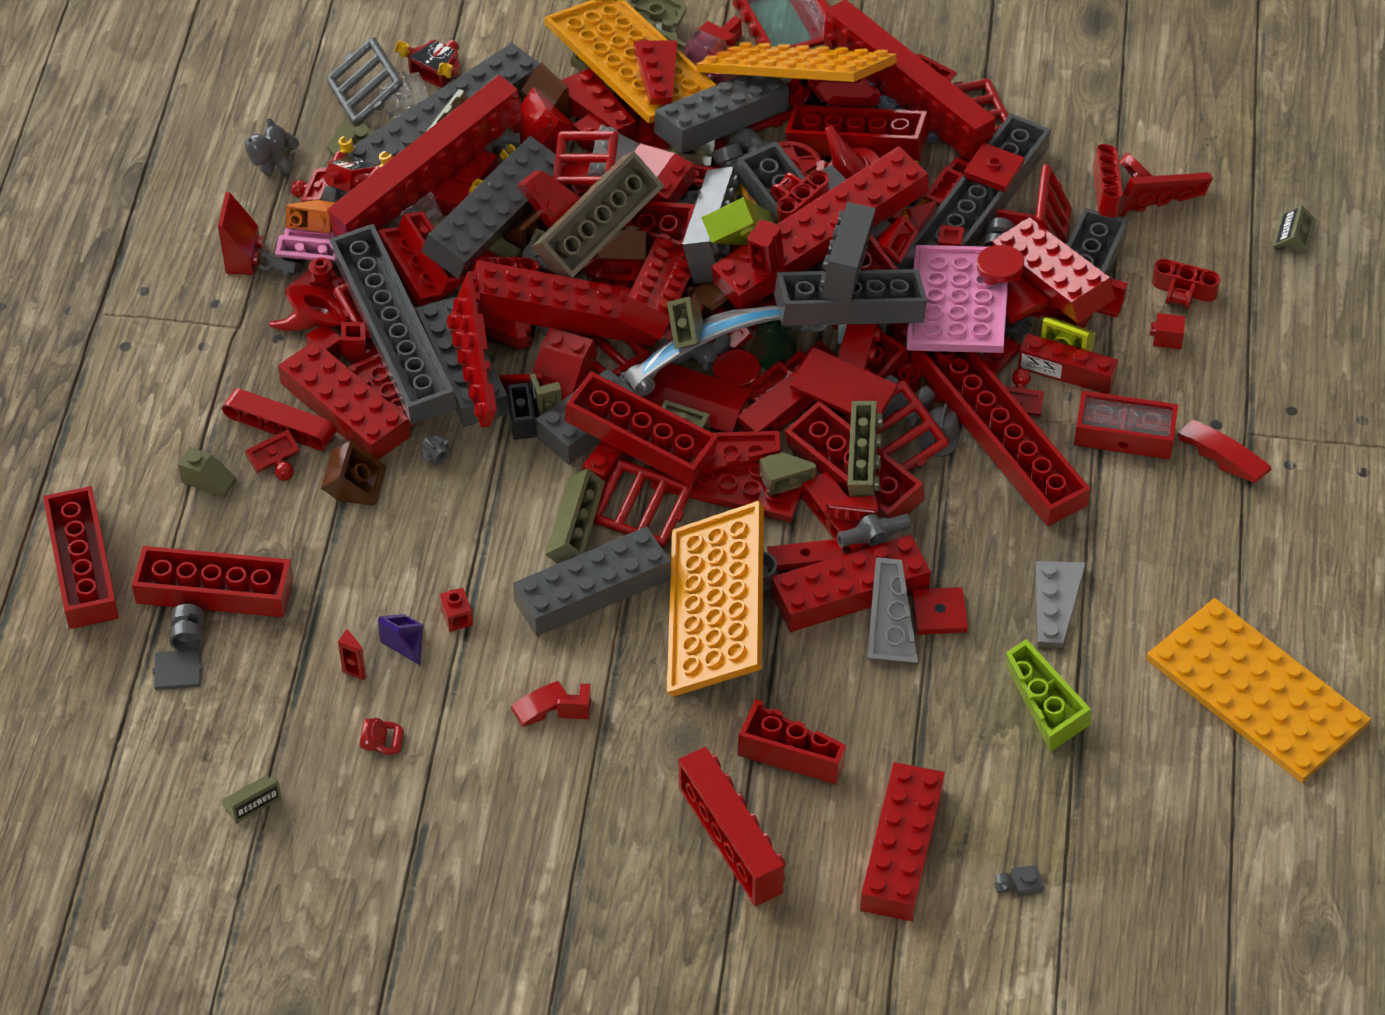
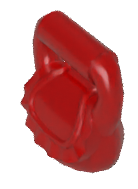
(374, 736)

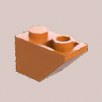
(309, 216)

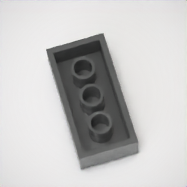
(1098, 239)
(847, 252)
(563, 437)

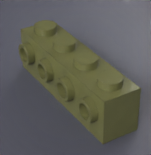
(863, 449)
(575, 516)

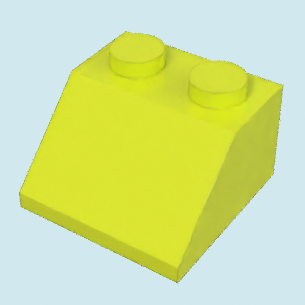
(1068, 333)

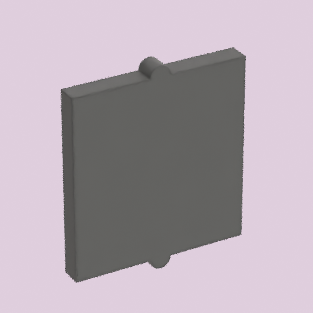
(177, 669)

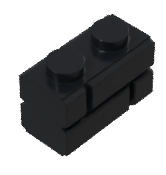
(521, 411)

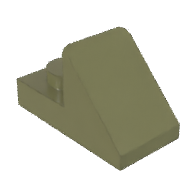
(357, 134)

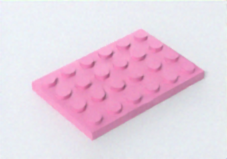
(960, 307)

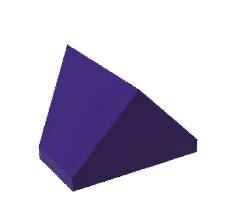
(402, 635)

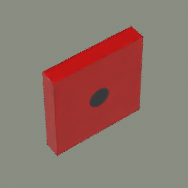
(939, 610)

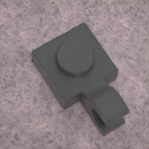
(285, 265)
(1023, 880)

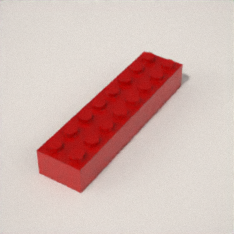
(555, 302)

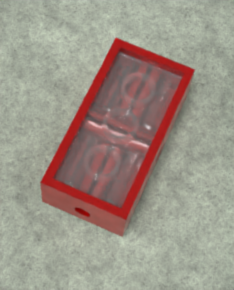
(1126, 424)

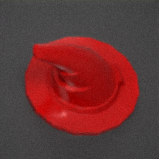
(846, 159)
(311, 309)

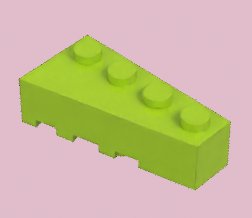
(735, 222)
(1049, 698)

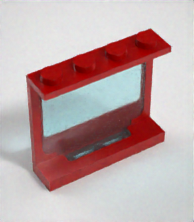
(784, 21)

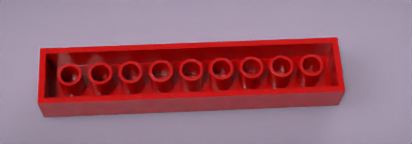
(912, 81)
(429, 159)
(806, 234)
(1005, 432)

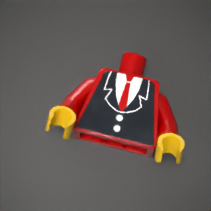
(433, 61)
(349, 171)

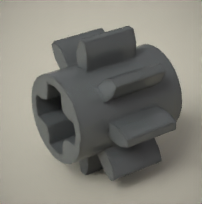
(435, 449)

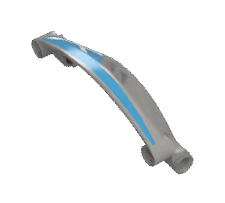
(640, 376)

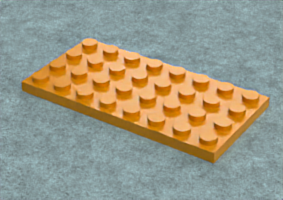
(604, 39)
(797, 62)
(716, 599)
(1258, 690)

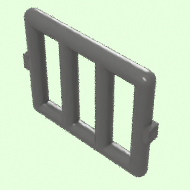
(378, 102)

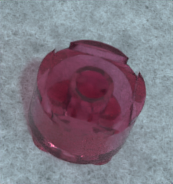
(702, 46)

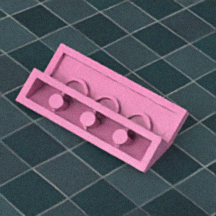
(304, 245)

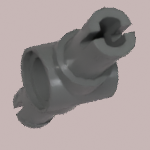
(873, 530)

